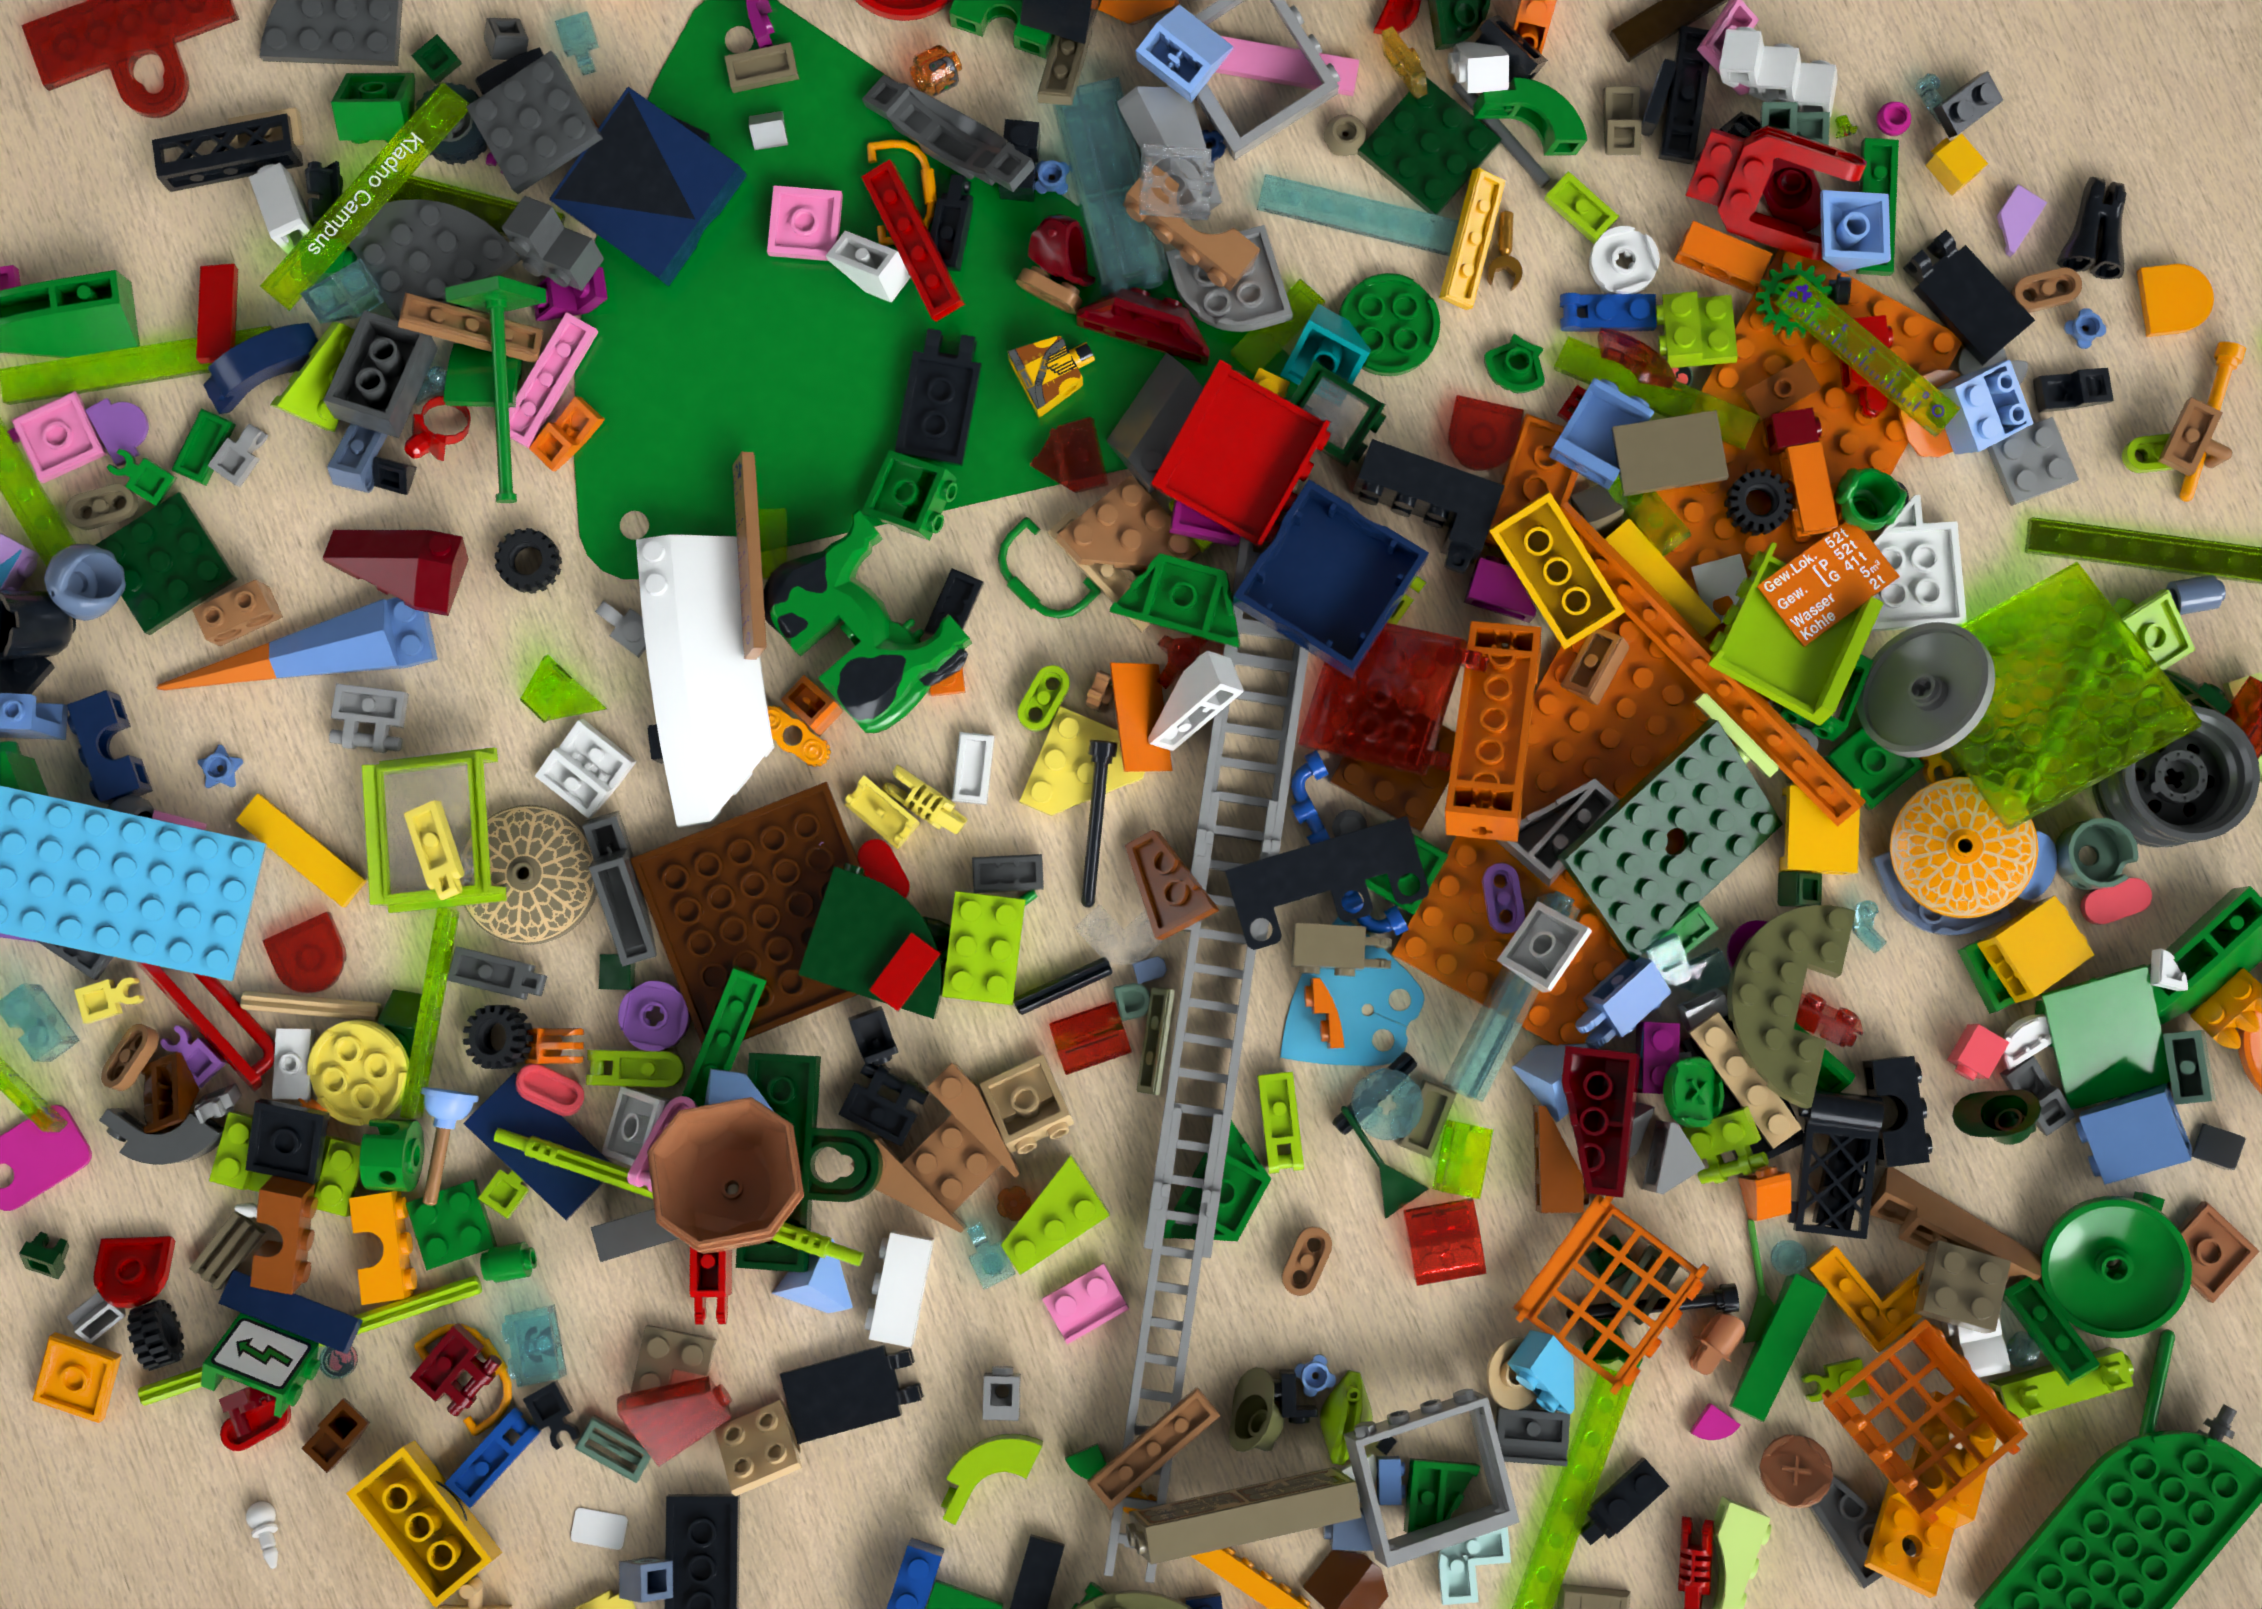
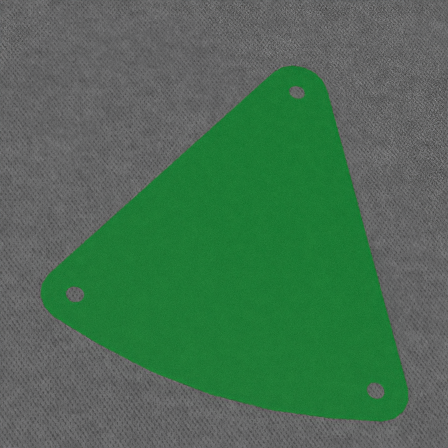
(796, 353)

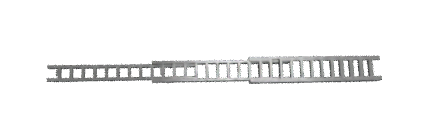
(1172, 1112)

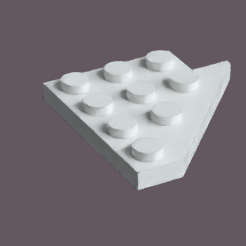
(1928, 569)

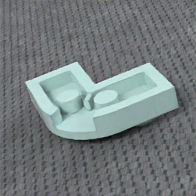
(1458, 1565)

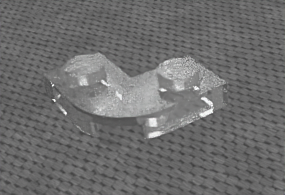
(1115, 943)

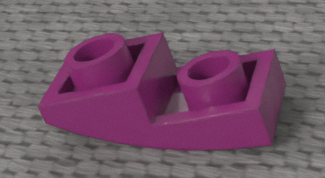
(760, 21)

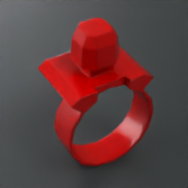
(425, 441)

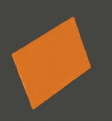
(1138, 707)

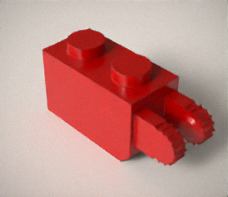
(1869, 398)
(710, 1278)

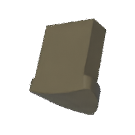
(1598, 509)

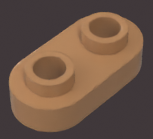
(1038, 284)
(2044, 290)
(130, 1057)
(1306, 1260)

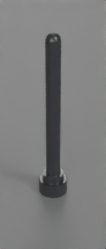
(1102, 755)
(1722, 1298)

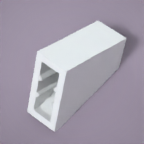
(281, 205)

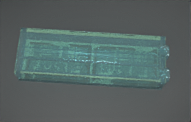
(1102, 171)
(1498, 1022)

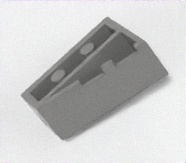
(1555, 827)

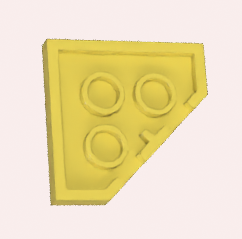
(1065, 769)

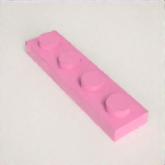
(549, 378)

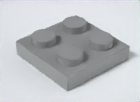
(2032, 462)

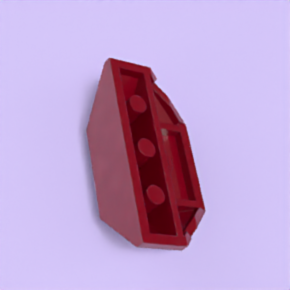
(1146, 322)

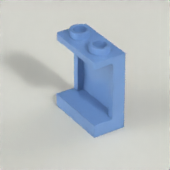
(1587, 439)
(31, 720)

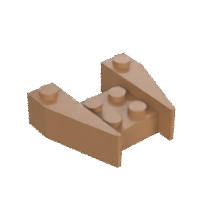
(953, 1158)

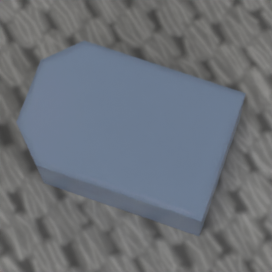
(1149, 969)

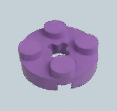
(638, 1027)

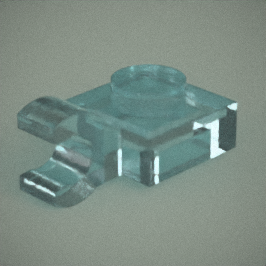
(578, 39)
(989, 1261)

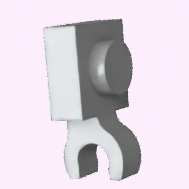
(235, 459)
(627, 630)

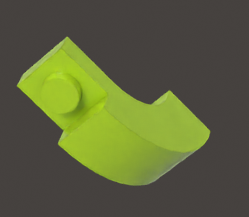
(992, 1455)

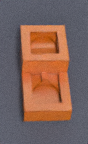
(567, 435)

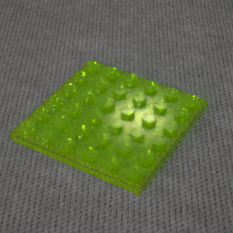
(2067, 700)

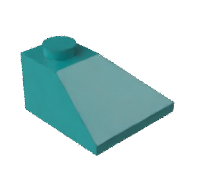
(1330, 342)

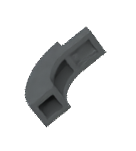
(178, 1146)

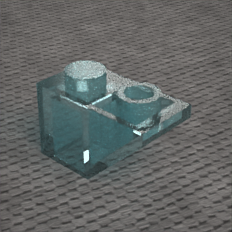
(344, 294)

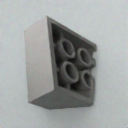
(1155, 419)

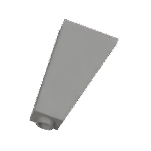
(1166, 119)

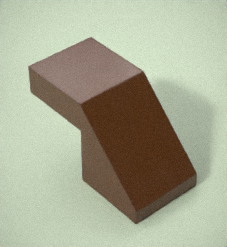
(336, 1435)

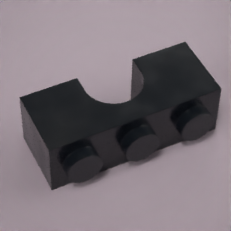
(1906, 1139)

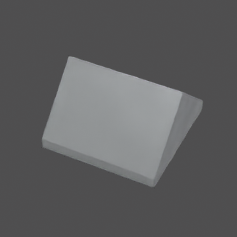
(1670, 1159)

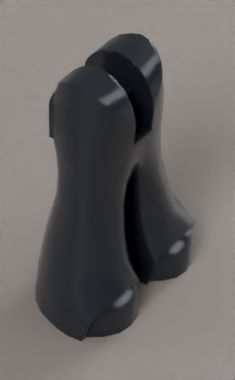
(2080, 249)

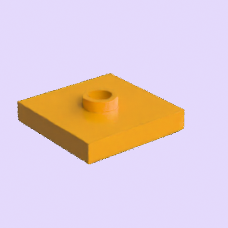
(77, 1377)

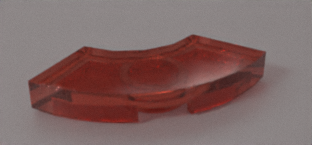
(1637, 357)

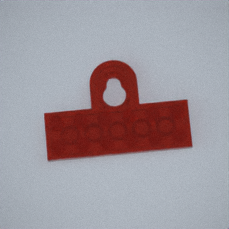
(115, 36)

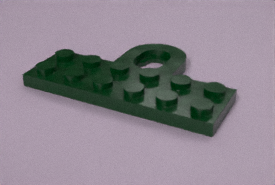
(792, 1092)

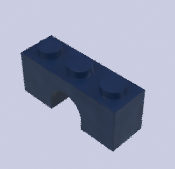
(95, 723)

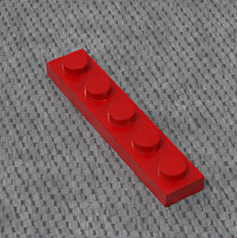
(913, 240)

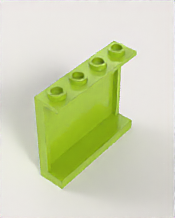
(1772, 661)

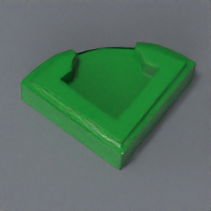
(1087, 1461)

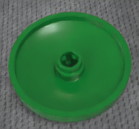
(2135, 1292)

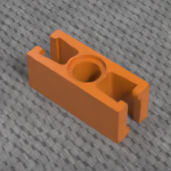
(1722, 257)
(1809, 482)

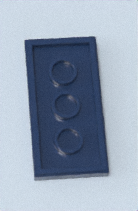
(557, 1186)

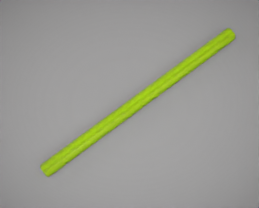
(371, 1320)

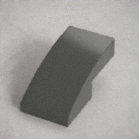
(2053, 1105)

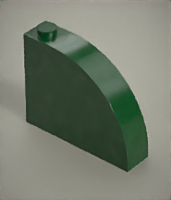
(859, 935)

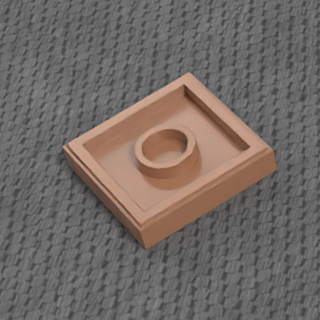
(2215, 1251)

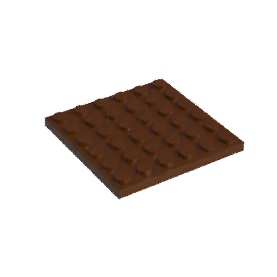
(749, 901)

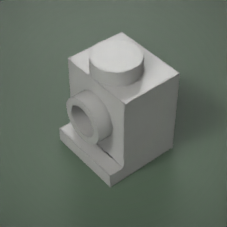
(1001, 1407)

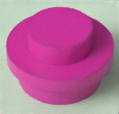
(1893, 118)

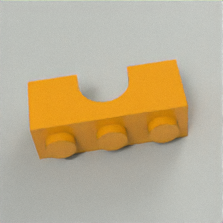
(385, 1217)

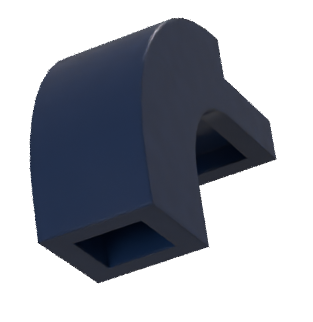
(257, 360)

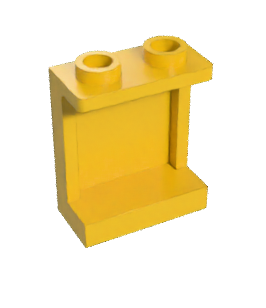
(1815, 841)

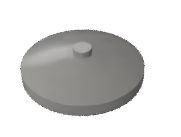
(1926, 689)

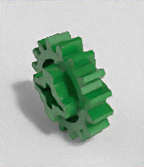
(1775, 288)

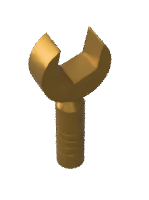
(1505, 261)

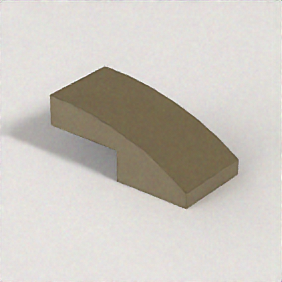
(1622, 120)

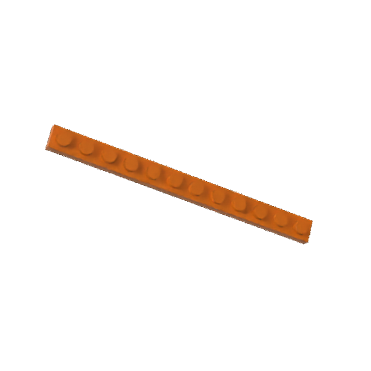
(1740, 702)

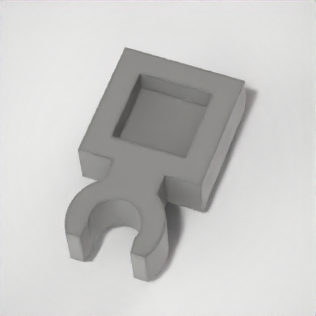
(217, 1103)

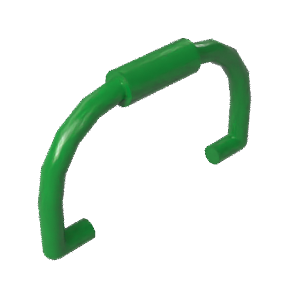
(1024, 592)

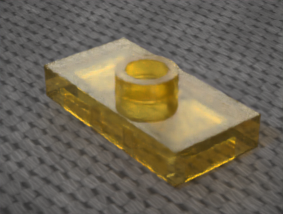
(1405, 62)

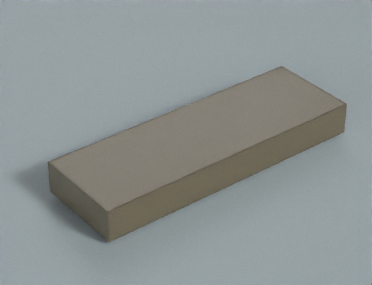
(1062, 71)

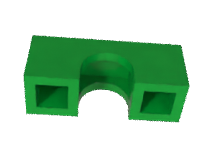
(976, 14)

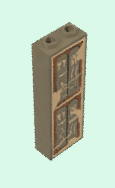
(1243, 1515)

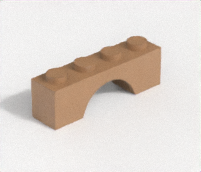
(1220, 255)

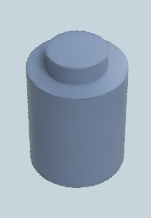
(2197, 594)

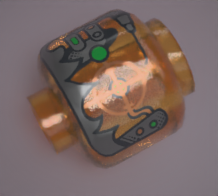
(935, 70)

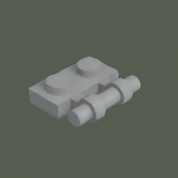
(368, 706)

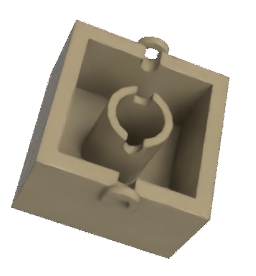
(1962, 1287)

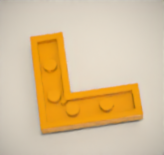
(1875, 1318)

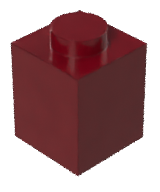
(1791, 429)

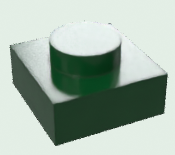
(436, 59)

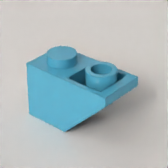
(1547, 1370)

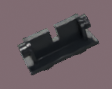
(325, 183)

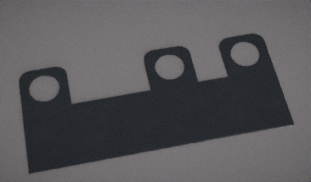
(1331, 865)

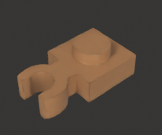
(1100, 691)

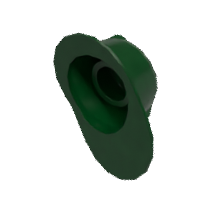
(2002, 1115)

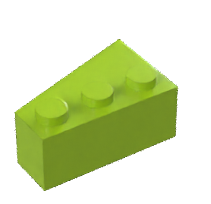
(1055, 1218)

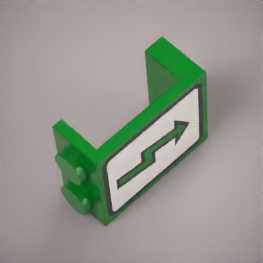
(264, 1360)

